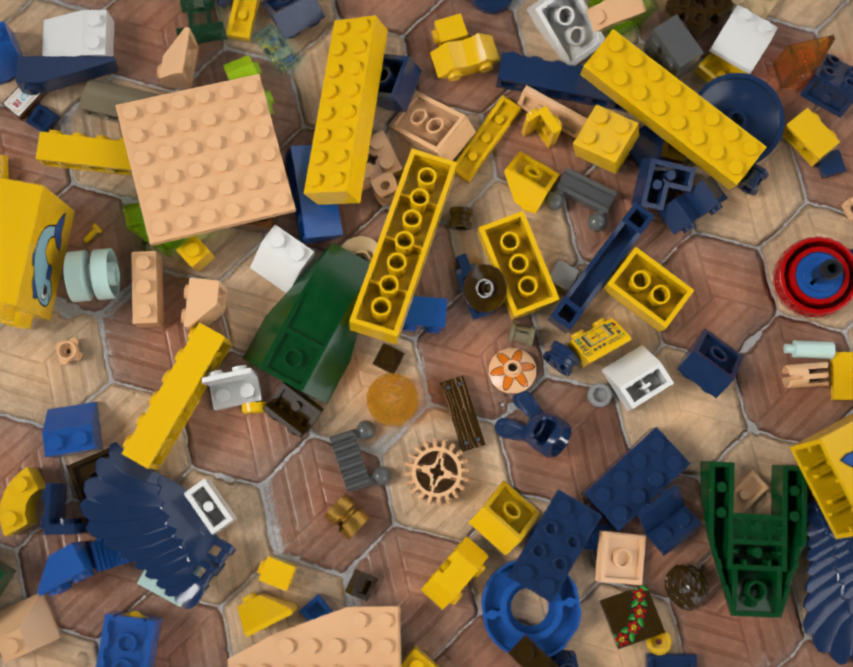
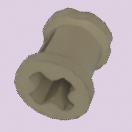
(521, 334)

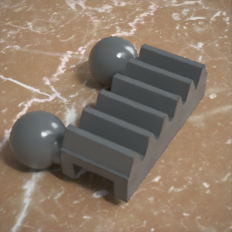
(587, 193)
(351, 459)

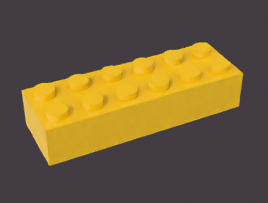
(176, 398)

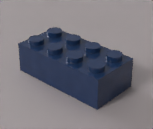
(635, 478)

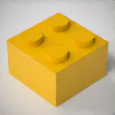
(606, 139)

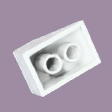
(566, 28)
(79, 34)

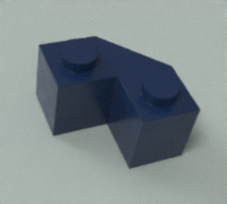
(693, 205)

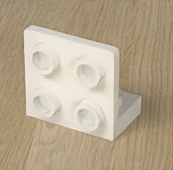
(233, 387)

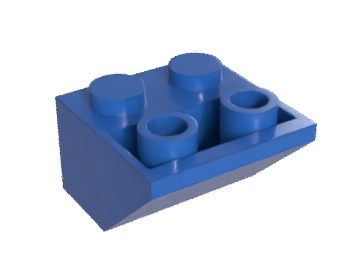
(65, 567)

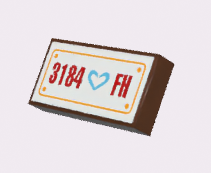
(21, 103)

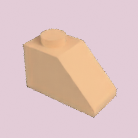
(613, 13)

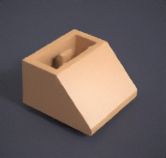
(204, 302)

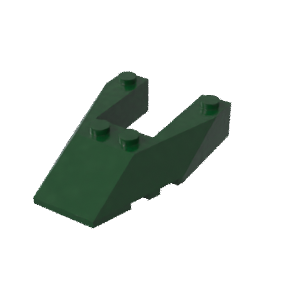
(755, 551)

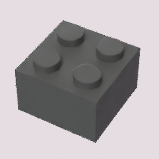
(673, 47)

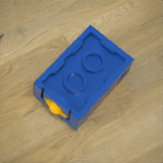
(129, 640)

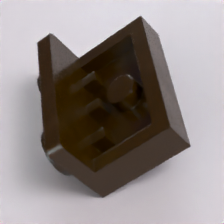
(293, 410)

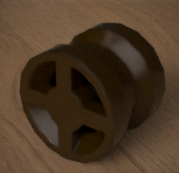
(460, 218)

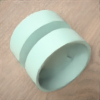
(92, 275)

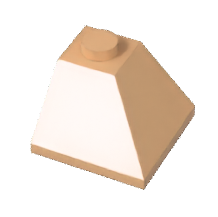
(179, 62)
(26, 627)

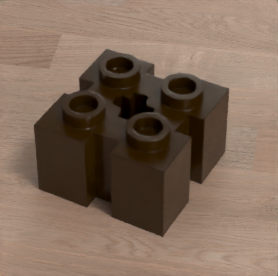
(699, 20)

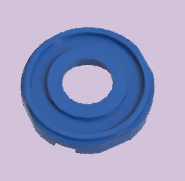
(505, 631)

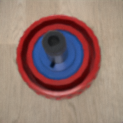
(814, 277)

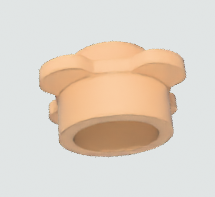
(62, 348)

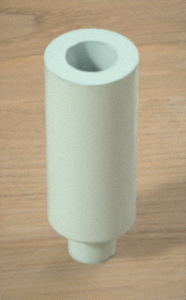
(810, 349)

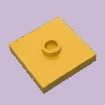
(842, 376)

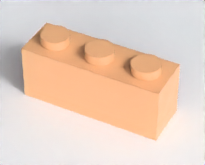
(147, 289)

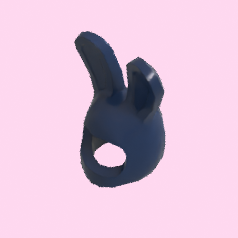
(543, 432)

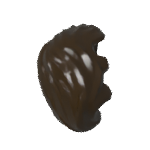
(686, 587)

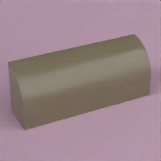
(101, 97)

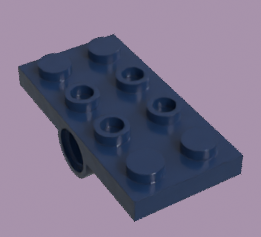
(554, 545)

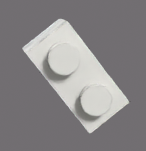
(210, 506)

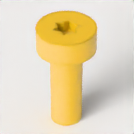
(96, 229)

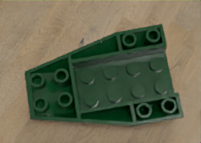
(308, 331)

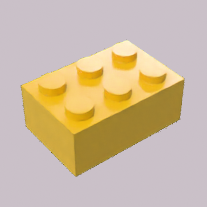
(648, 289)

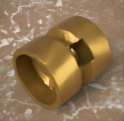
(347, 516)

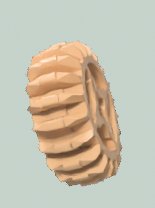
(457, 477)

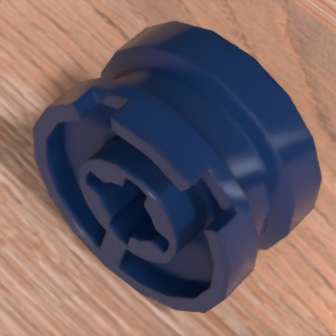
(561, 358)

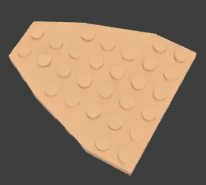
(340, 639)

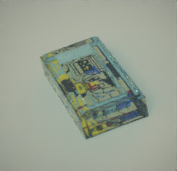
(275, 48)

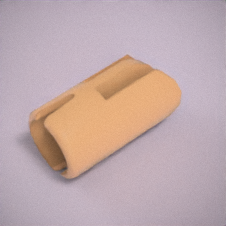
(801, 375)

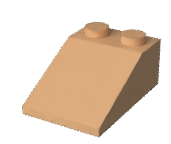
(433, 127)

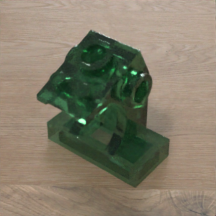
(205, 32)

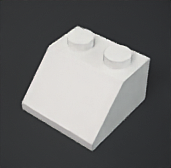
(743, 39)
(282, 259)

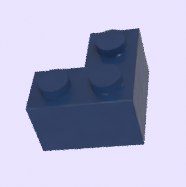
(656, 178)

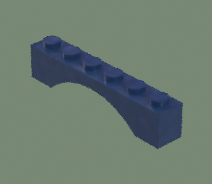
(600, 268)

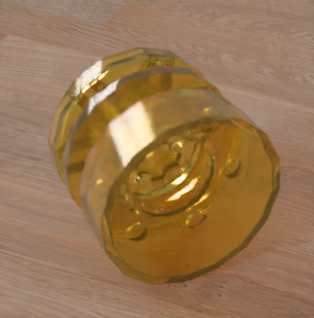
(383, 411)

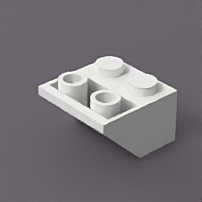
(637, 377)

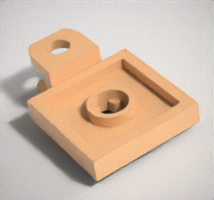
(382, 174)

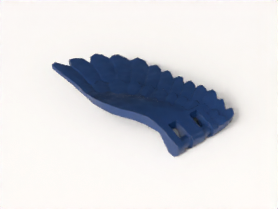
(152, 525)
(829, 588)

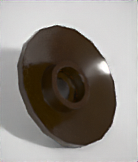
(476, 288)

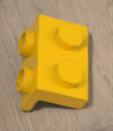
(544, 123)

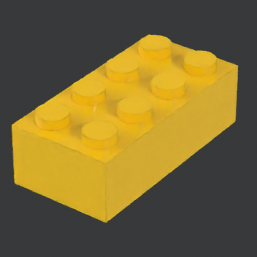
(515, 253)

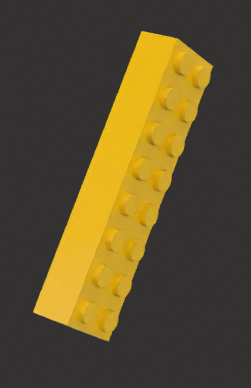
(672, 110)
(346, 111)
(403, 247)

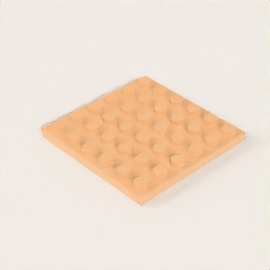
(205, 159)

